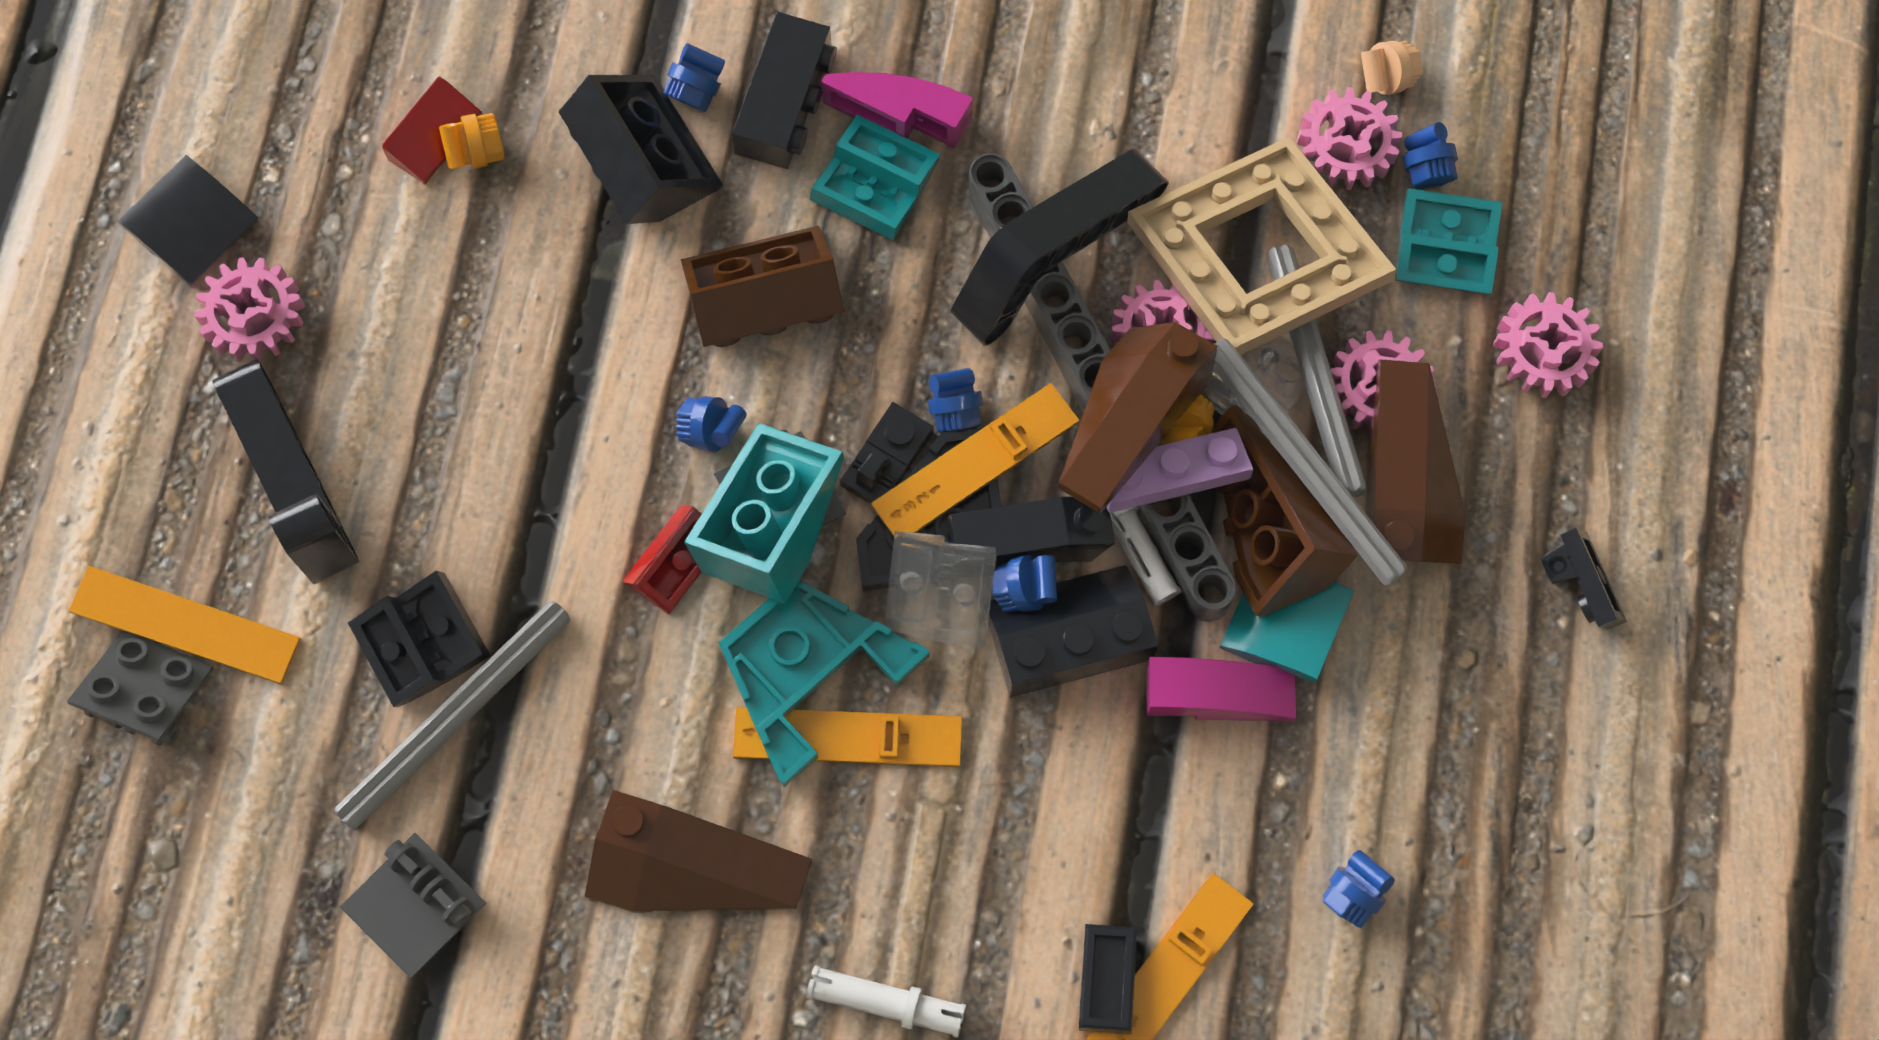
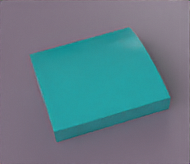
(874, 177)
(1448, 241)
(1292, 637)

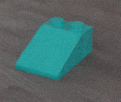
(767, 513)

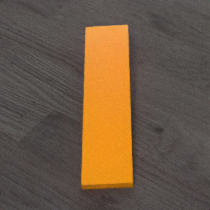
(975, 462)
(184, 624)
(863, 737)
(1182, 957)

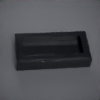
(1108, 979)

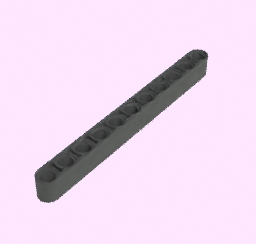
(1082, 363)

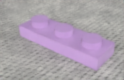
(1186, 469)

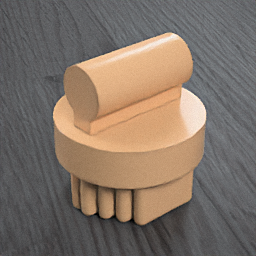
(1391, 67)

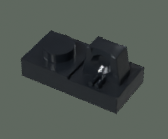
(887, 454)
(1579, 560)

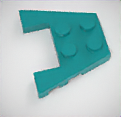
(791, 650)

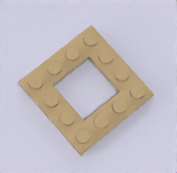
(1348, 256)

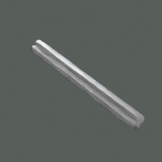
(1321, 387)
(1307, 464)
(452, 715)

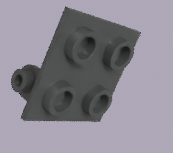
(141, 687)
(412, 904)

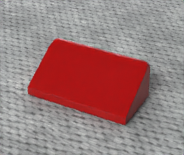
(417, 140)
(667, 565)

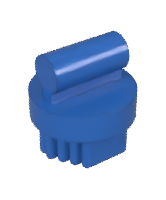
(694, 77)
(1430, 157)
(955, 400)
(708, 423)
(1025, 583)
(1358, 889)

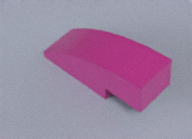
(900, 103)
(1219, 690)

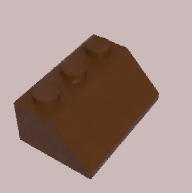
(763, 286)

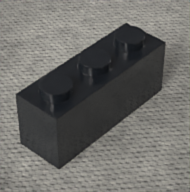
(784, 91)

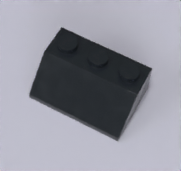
(638, 146)
(1088, 631)

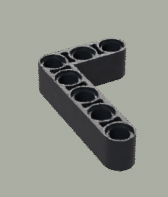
(1047, 237)
(303, 511)

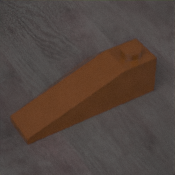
(1133, 405)
(1411, 468)
(1278, 527)
(671, 860)

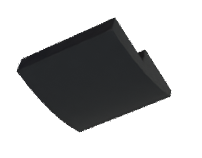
(188, 220)
(418, 639)

